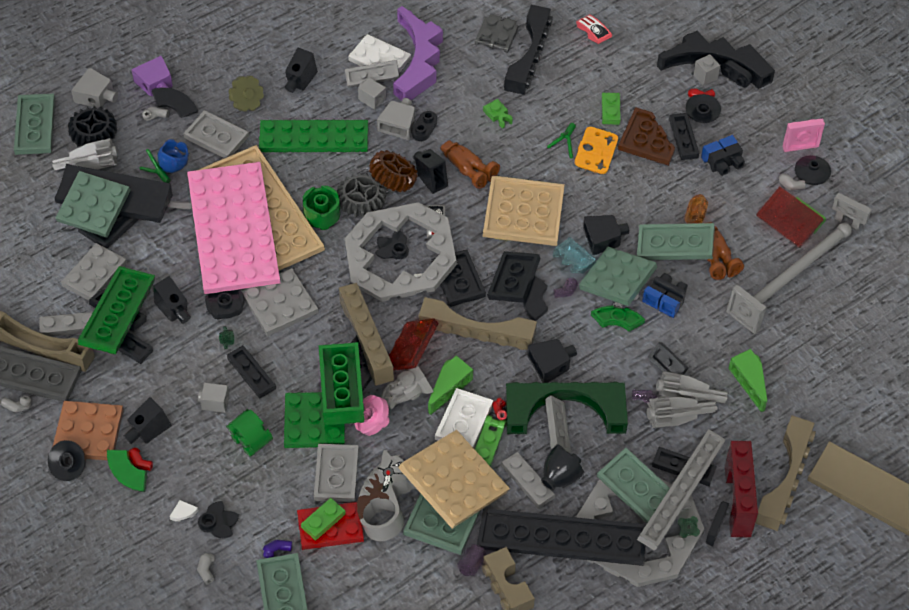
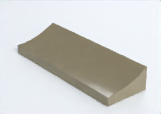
(863, 486)

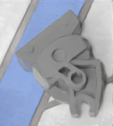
(407, 387)

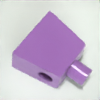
(152, 75)

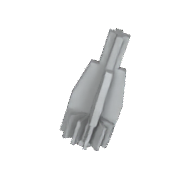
(91, 155)
(687, 386)
(676, 410)

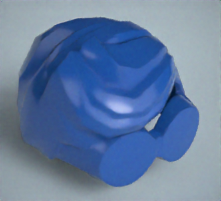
(170, 158)

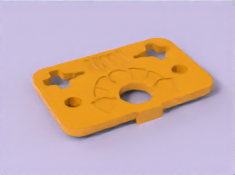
(600, 151)

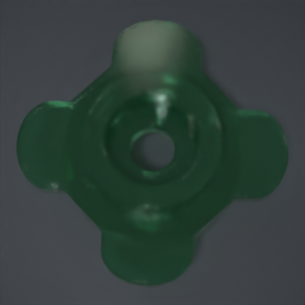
(226, 337)
(683, 523)

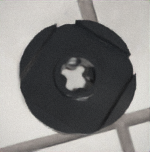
(225, 310)

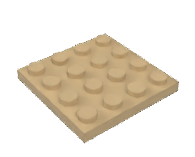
(523, 210)
(454, 478)

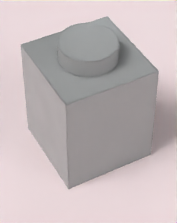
(706, 70)
(371, 93)
(214, 397)

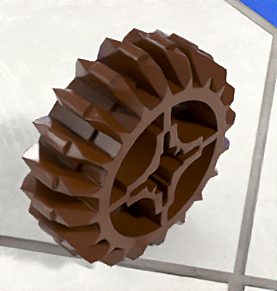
(393, 171)

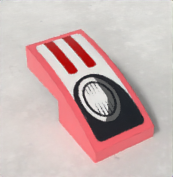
(595, 29)

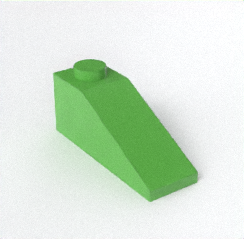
(749, 373)
(453, 375)

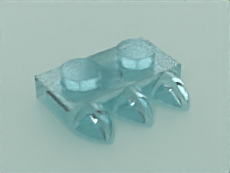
(574, 255)

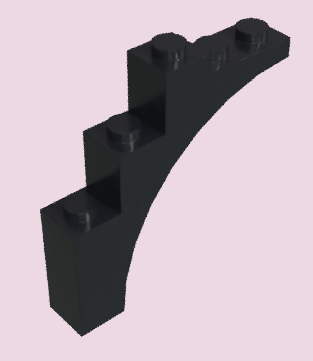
(695, 47)

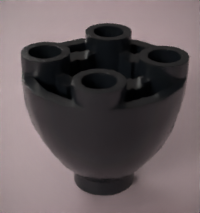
(561, 468)

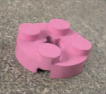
(379, 418)

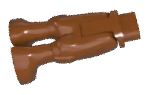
(467, 161)
(721, 250)

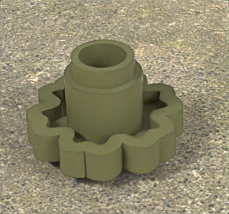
(246, 93)

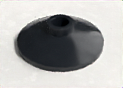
(703, 108)
(812, 170)
(59, 464)

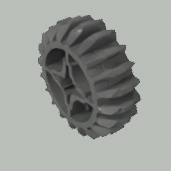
(361, 195)

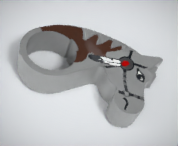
(380, 494)

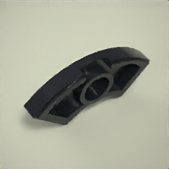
(174, 99)
(534, 301)

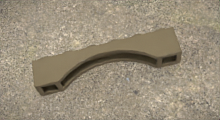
(367, 333)
(514, 333)
(49, 347)
(773, 505)

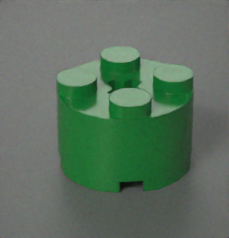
(321, 207)
(249, 431)

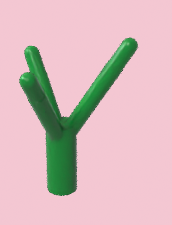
(566, 134)
(163, 176)

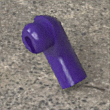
(275, 545)

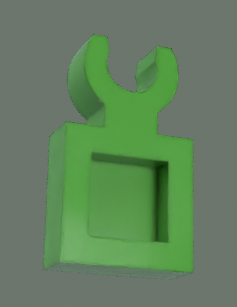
(497, 111)

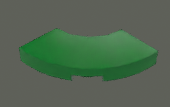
(621, 317)
(125, 471)

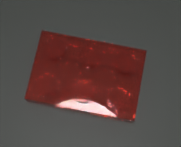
(789, 217)
(412, 343)

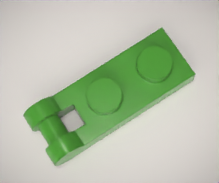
(489, 439)

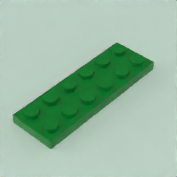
(313, 136)
(116, 310)

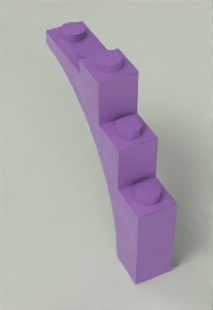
(420, 73)

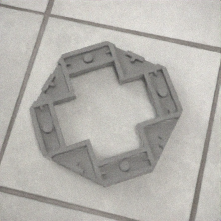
(405, 284)
(653, 571)

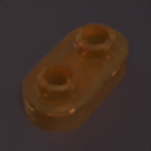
(696, 209)

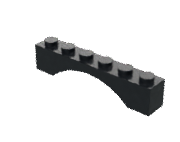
(519, 73)

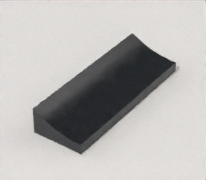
(145, 201)

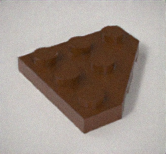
(646, 138)

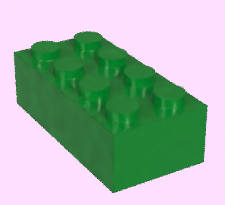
(341, 384)

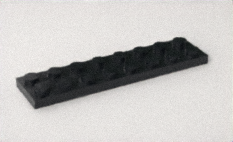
(562, 536)

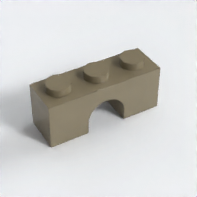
(513, 596)

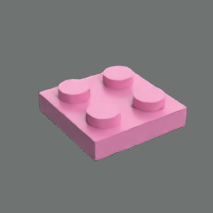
(803, 135)

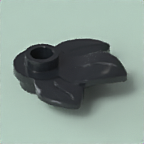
(390, 246)
(220, 519)

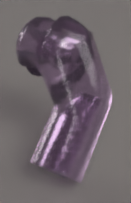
(568, 289)
(643, 395)

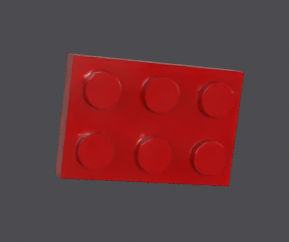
(344, 531)

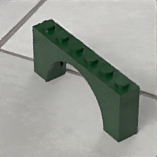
(604, 398)

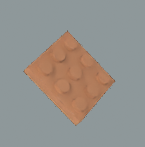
(90, 426)

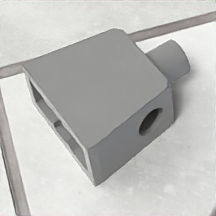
(93, 89)
(397, 119)

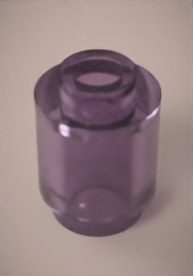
(471, 560)

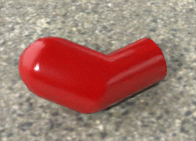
(692, 92)
(497, 407)
(138, 462)

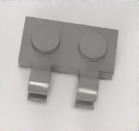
(848, 207)

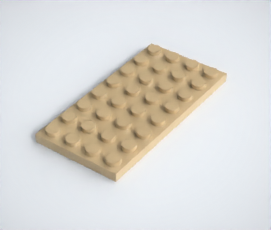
(291, 231)

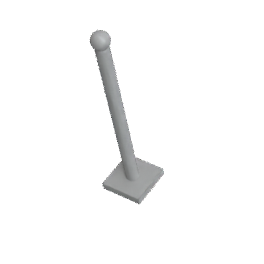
(750, 309)

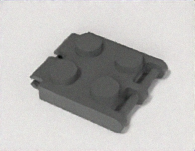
(498, 32)

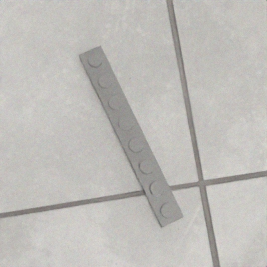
(681, 490)

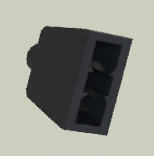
(300, 70)
(431, 170)
(603, 232)
(171, 300)
(550, 358)
(147, 422)

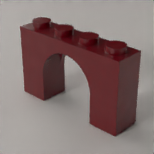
(740, 472)

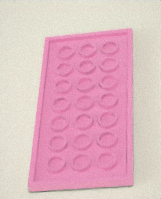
(233, 228)

